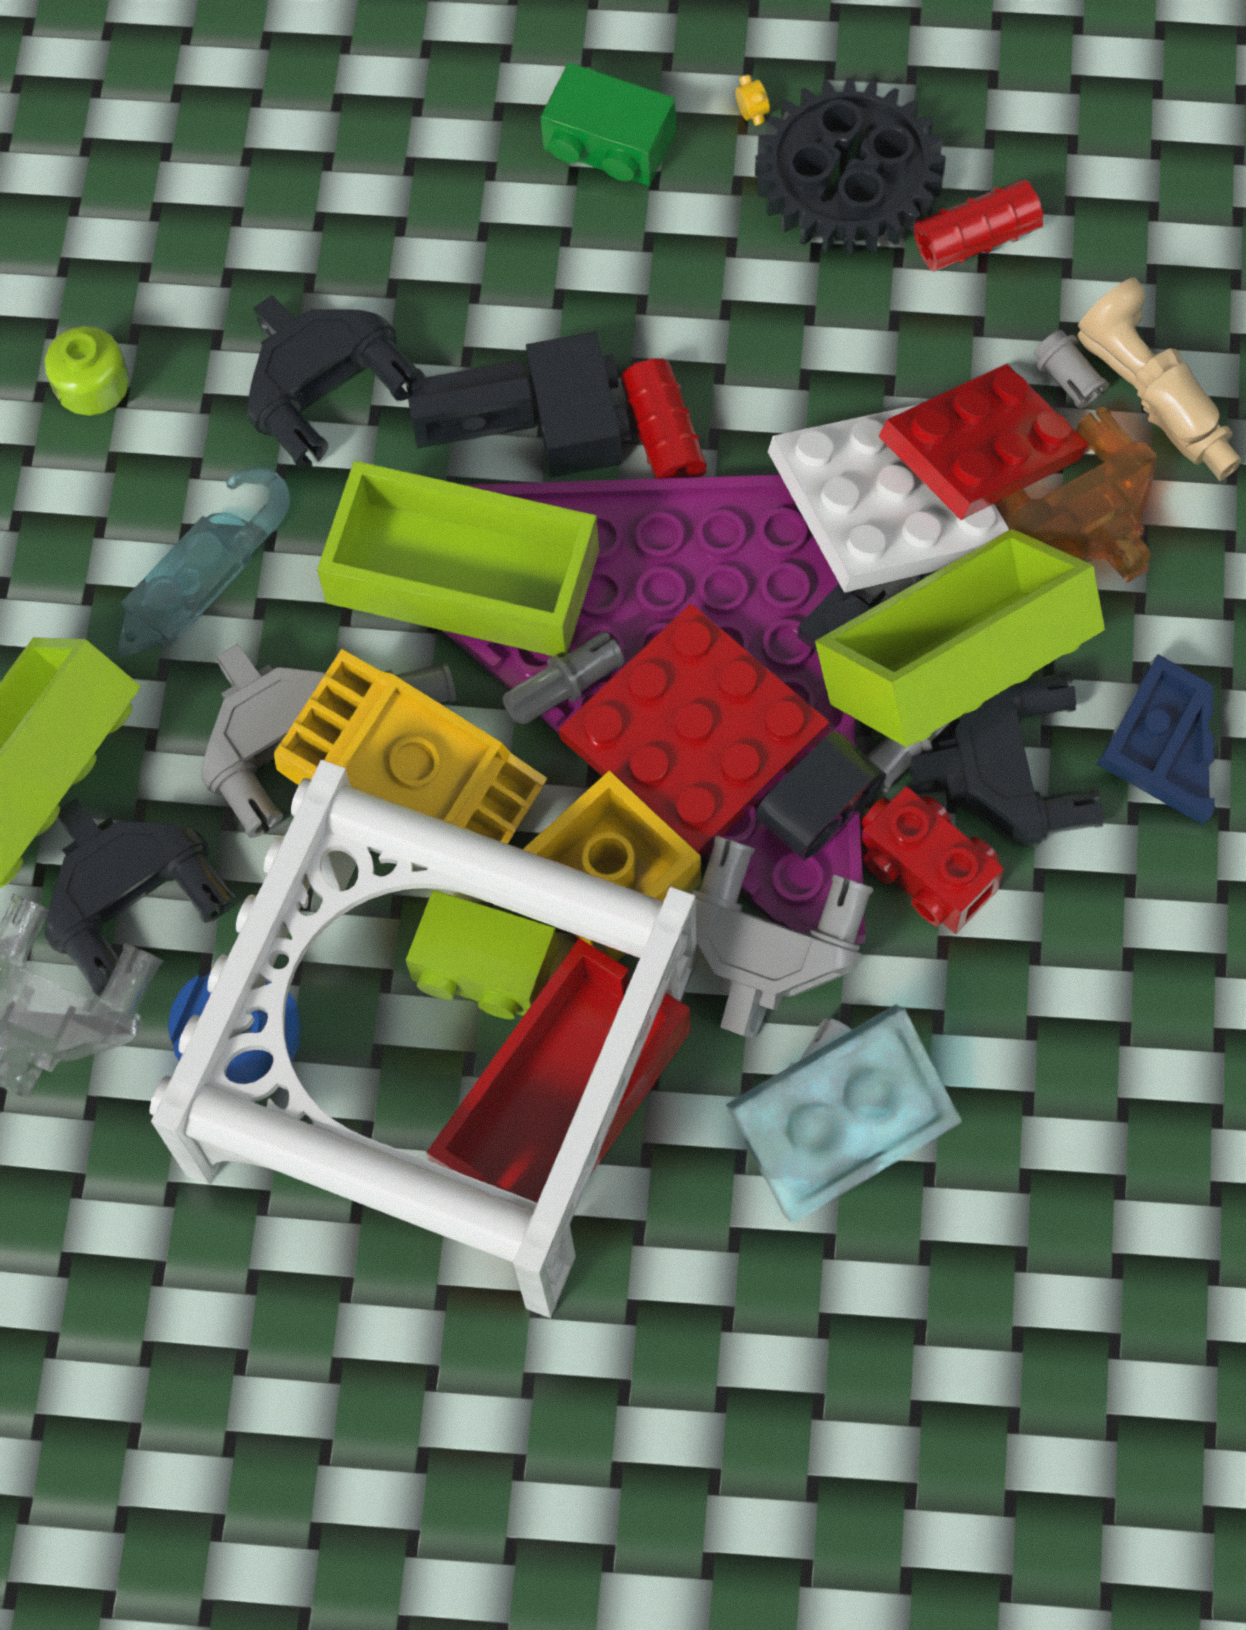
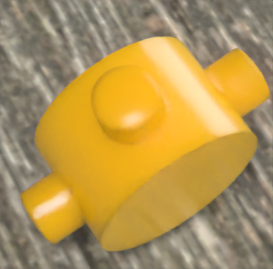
(752, 100)

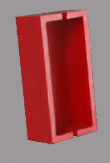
(530, 1091)

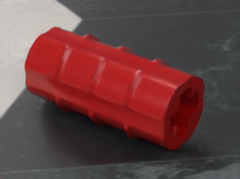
(978, 225)
(662, 420)

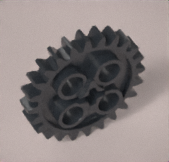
(805, 143)

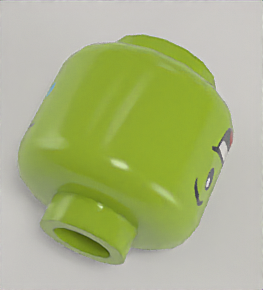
(86, 370)

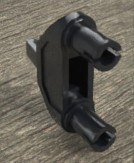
(311, 358)
(991, 769)
(114, 868)

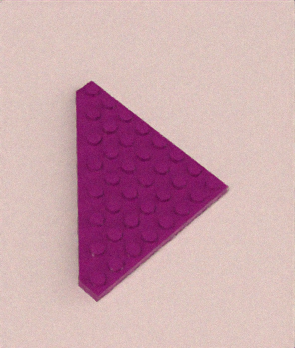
(756, 573)

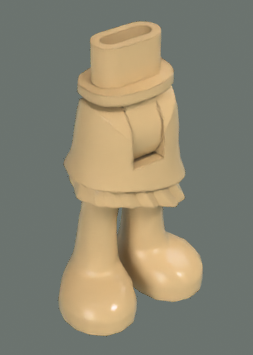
(1162, 380)

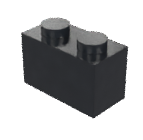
(575, 403)

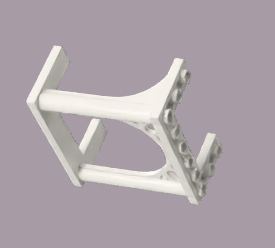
(332, 831)

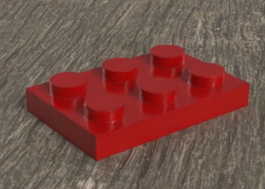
(983, 441)

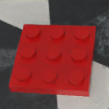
(695, 728)

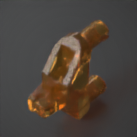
(1100, 509)

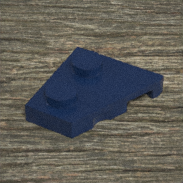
(1166, 739)

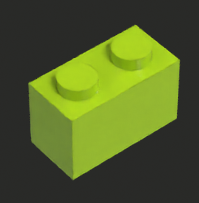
(481, 955)

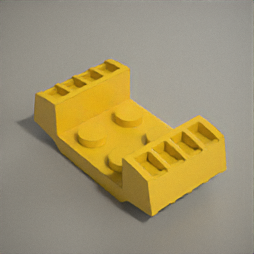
(408, 751)

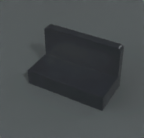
(471, 404)

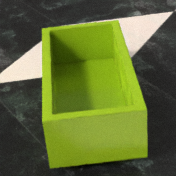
(459, 559)
(960, 636)
(52, 719)

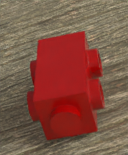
(929, 859)

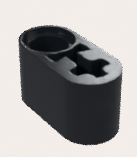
(820, 795)

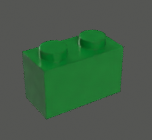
(608, 124)

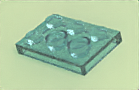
(844, 1113)

